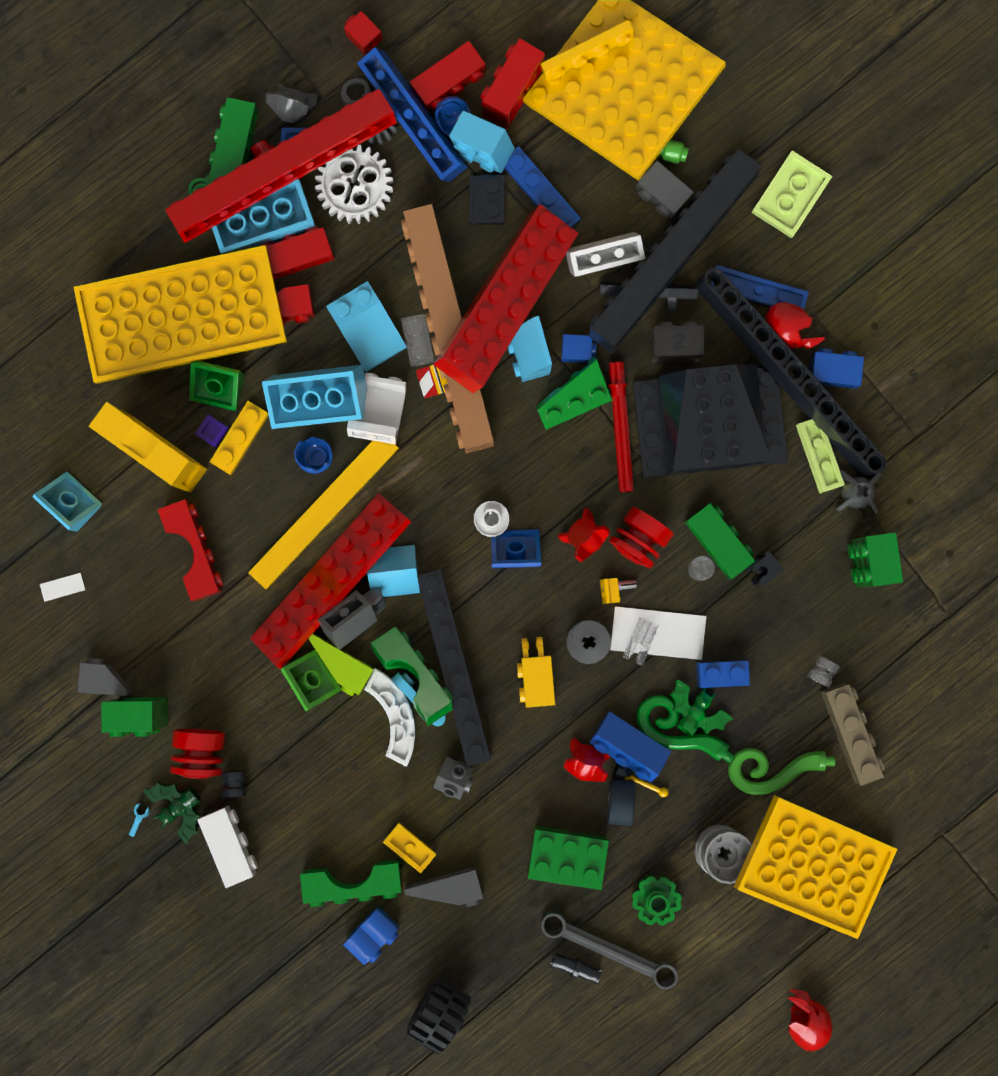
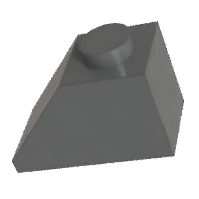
(101, 679)

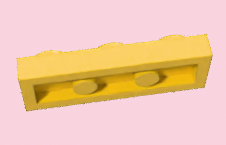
(239, 438)

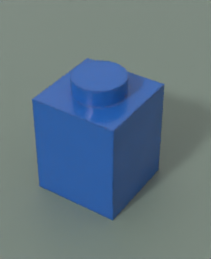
(577, 349)

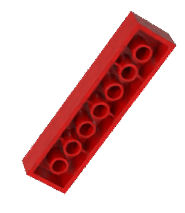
(505, 299)

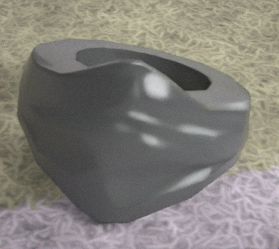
(346, 99)

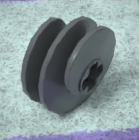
(590, 654)

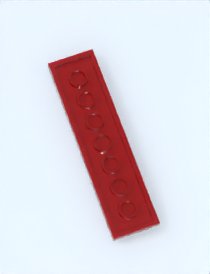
(329, 580)

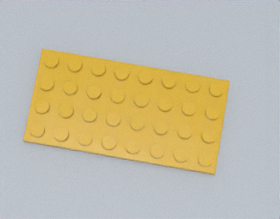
(180, 314)

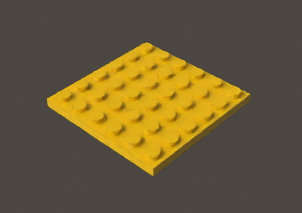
(632, 95)

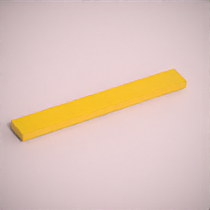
(322, 512)

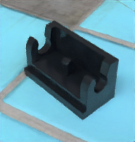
(766, 567)

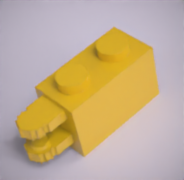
(536, 676)

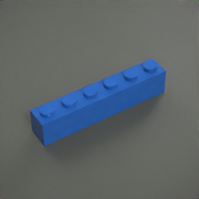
(412, 115)

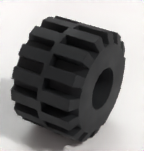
(439, 1016)

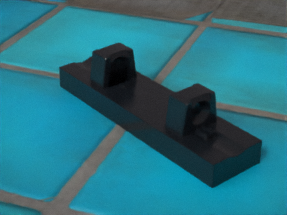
(671, 293)

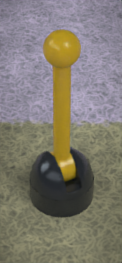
(625, 774)

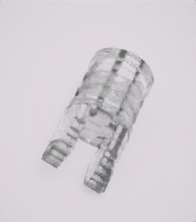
(643, 635)

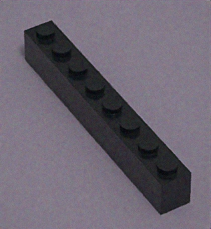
(454, 667)

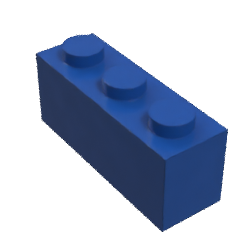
(630, 747)

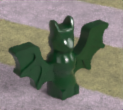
(180, 805)

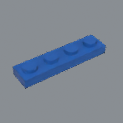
(538, 187)

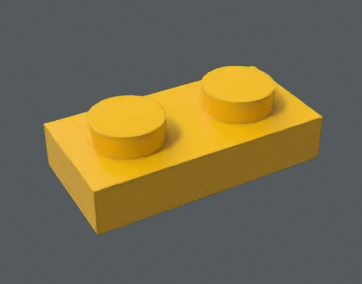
(409, 847)

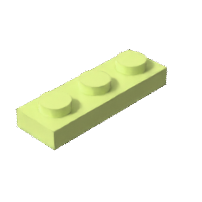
(820, 456)

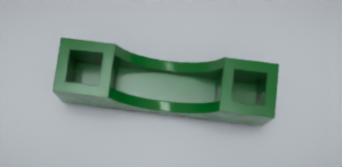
(395, 652)
(321, 886)

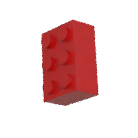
(512, 83)

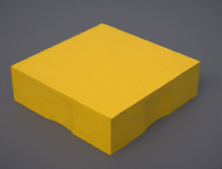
(147, 447)

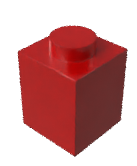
(362, 32)

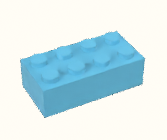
(266, 221)

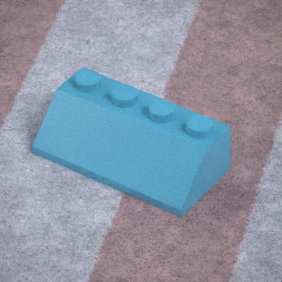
(316, 396)

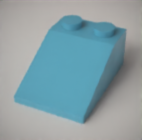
(366, 326)
(530, 351)

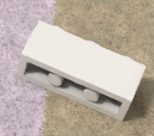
(605, 254)
(228, 846)

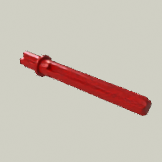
(621, 428)

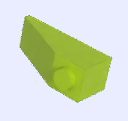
(344, 667)

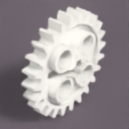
(375, 192)

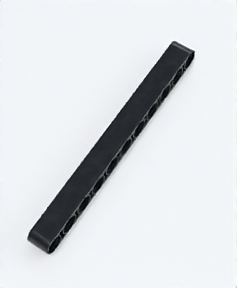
(779, 370)

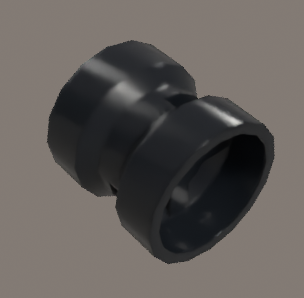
(234, 781)

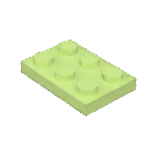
(791, 194)

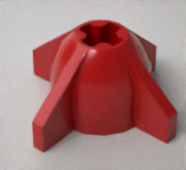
(585, 536)
(586, 762)

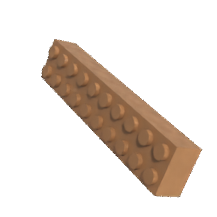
(442, 319)

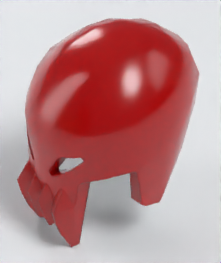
(787, 321)
(809, 1022)

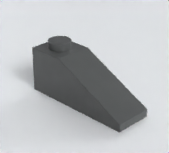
(453, 888)

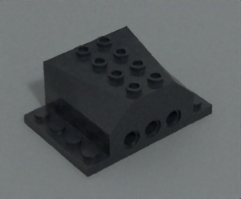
(709, 420)

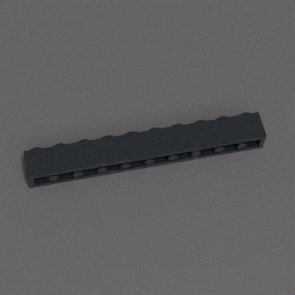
(674, 251)

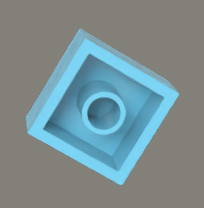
(481, 142)

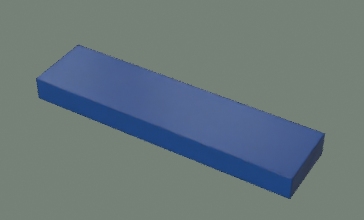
(763, 290)

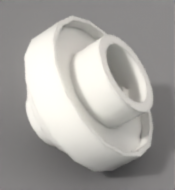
(491, 518)

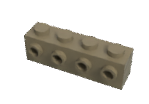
(852, 734)

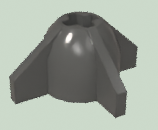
(290, 103)
(858, 492)

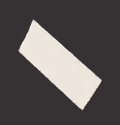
(677, 633)

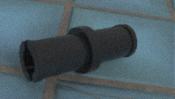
(576, 968)

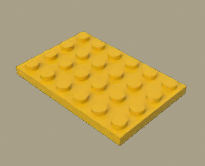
(815, 867)

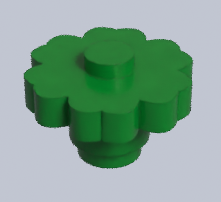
(656, 900)

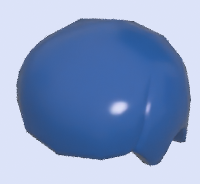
(448, 113)
(313, 455)

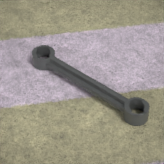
(609, 950)

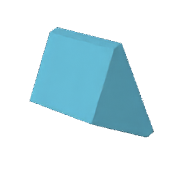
(68, 501)
(395, 572)

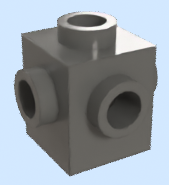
(454, 778)

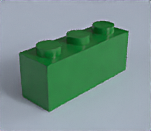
(720, 540)

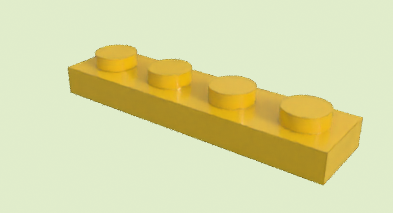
(596, 46)

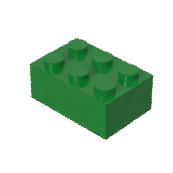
(875, 560)
(134, 715)
(568, 857)

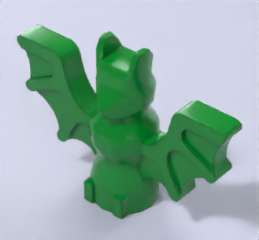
(694, 714)

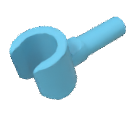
(138, 819)

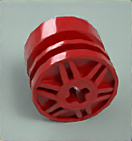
(641, 537)
(197, 752)

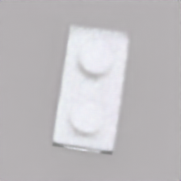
(417, 340)

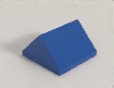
(516, 549)

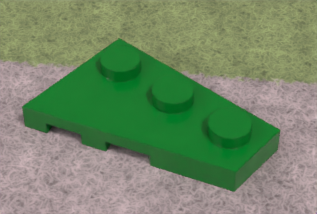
(579, 395)

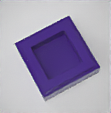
(211, 431)

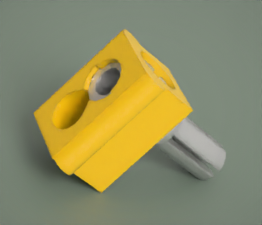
(611, 587)

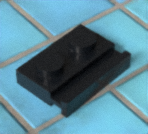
(486, 200)

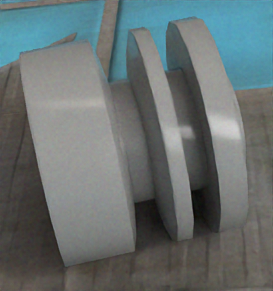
(724, 867)

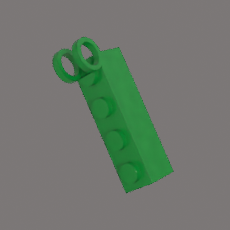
(232, 140)

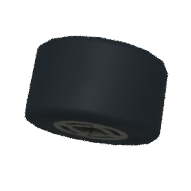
(621, 802)

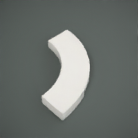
(399, 714)

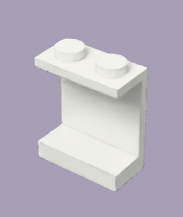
(382, 410)

